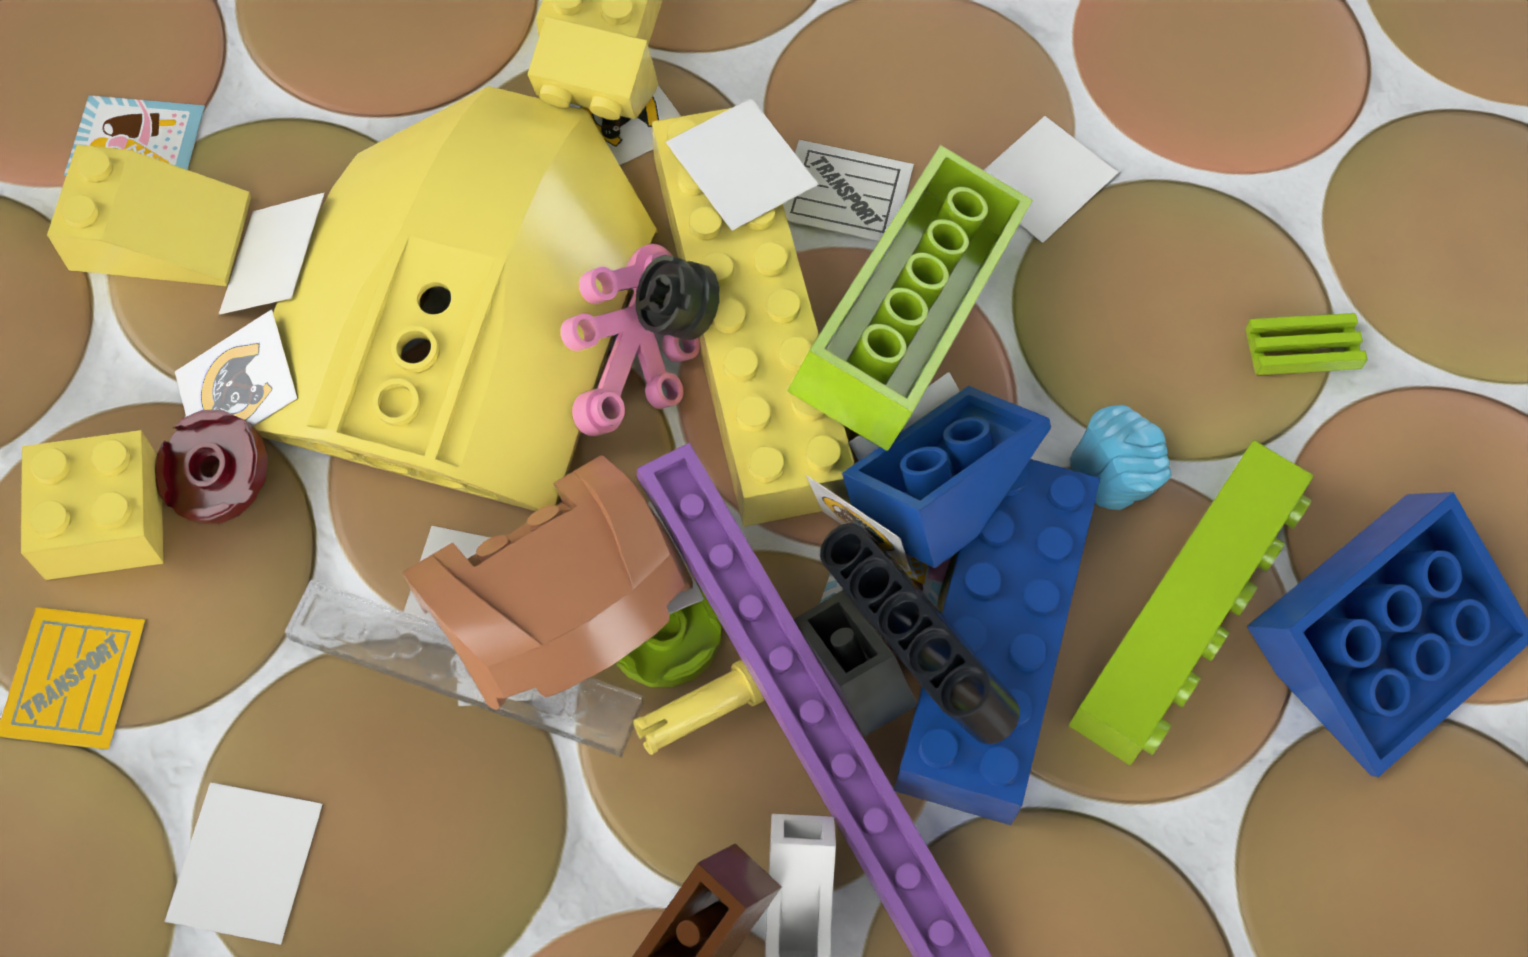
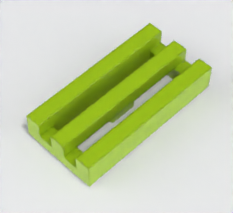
(1304, 335)

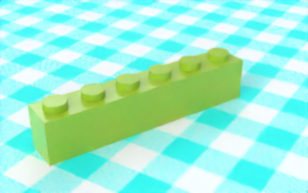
(1190, 604)

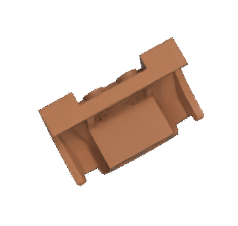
(557, 592)

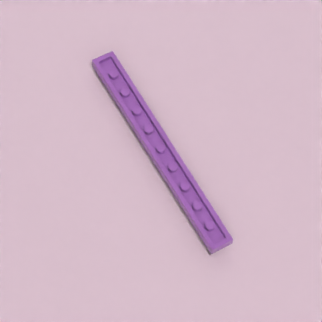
(809, 710)

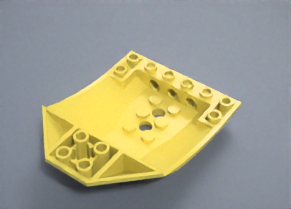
(505, 214)

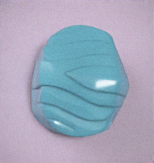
(1125, 454)

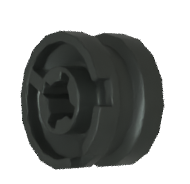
(677, 297)

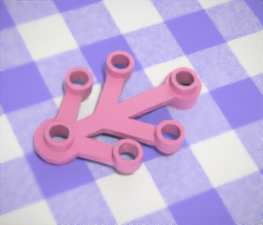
(631, 339)

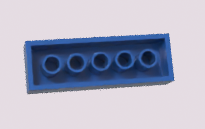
(1011, 608)

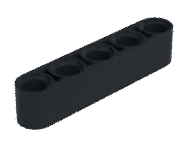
(920, 635)

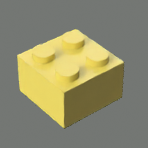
(91, 505)

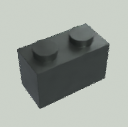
(856, 662)

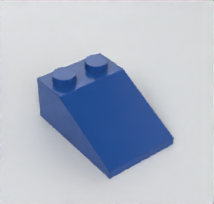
(947, 472)

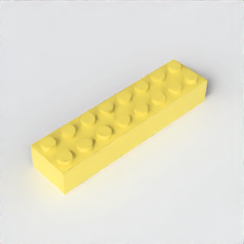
(755, 346)

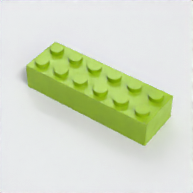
(910, 299)

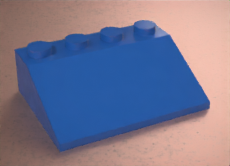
(1395, 629)

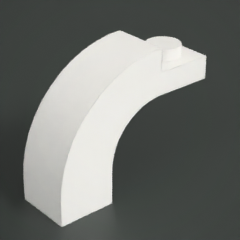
(804, 867)

